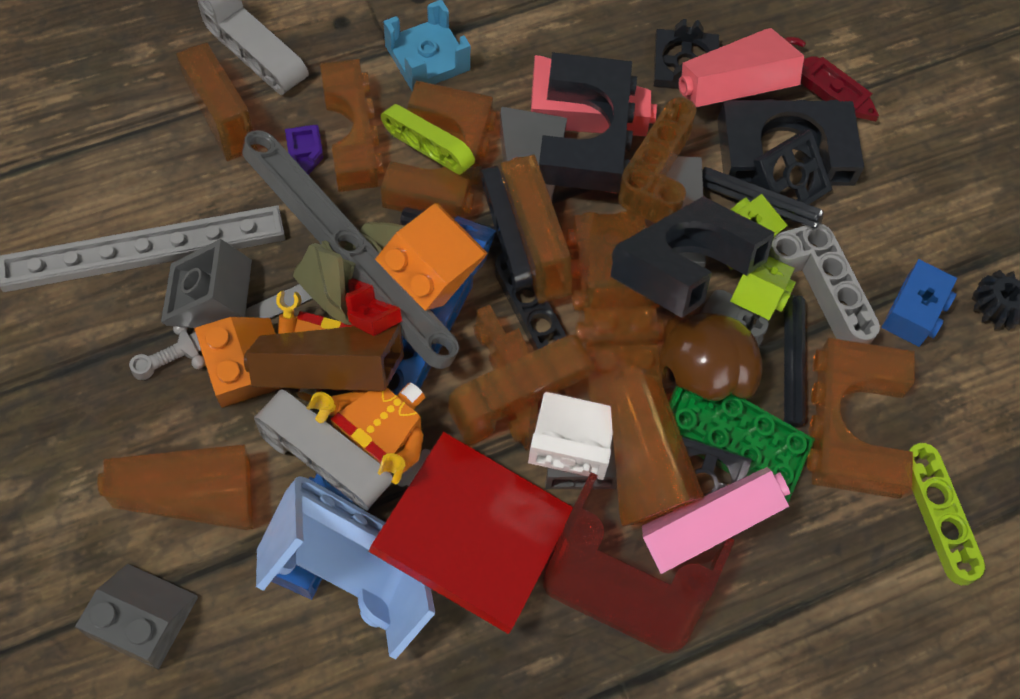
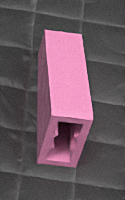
(715, 518)

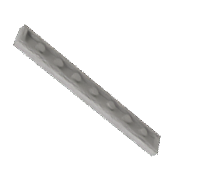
(137, 248)

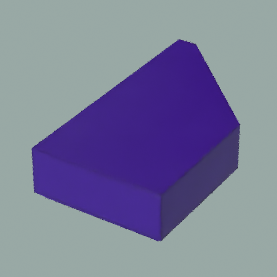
(305, 146)

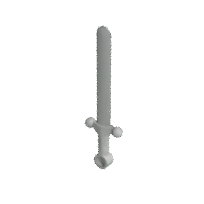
(188, 345)

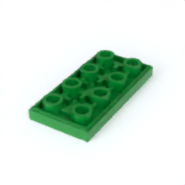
(744, 430)

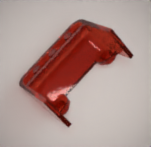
(622, 594)

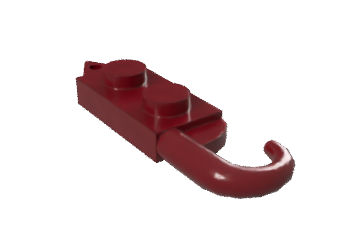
(833, 84)

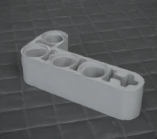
(253, 43)
(851, 322)
(293, 428)

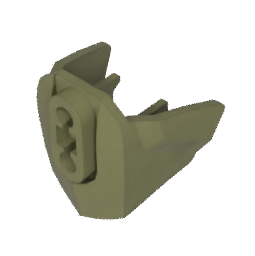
(327, 274)

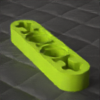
(428, 139)
(949, 511)

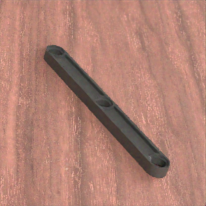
(328, 223)

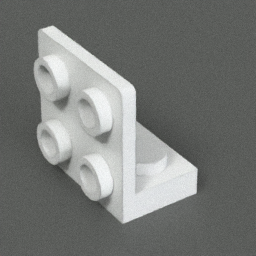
(572, 435)

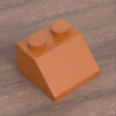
(431, 257)
(224, 350)

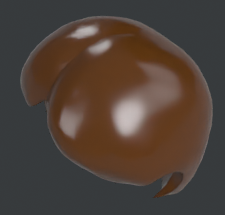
(711, 356)

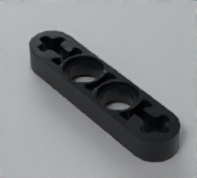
(506, 228)
(529, 311)

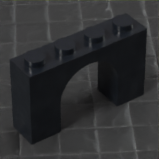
(606, 87)
(832, 124)
(656, 270)

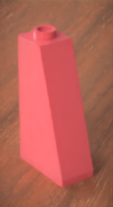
(742, 69)
(584, 117)

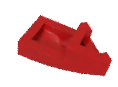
(367, 312)

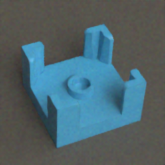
(427, 50)

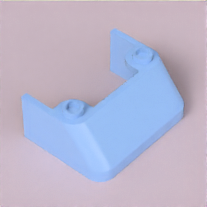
(333, 542)

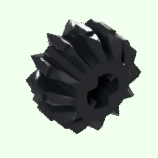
(999, 299)

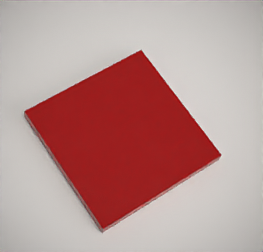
(473, 532)

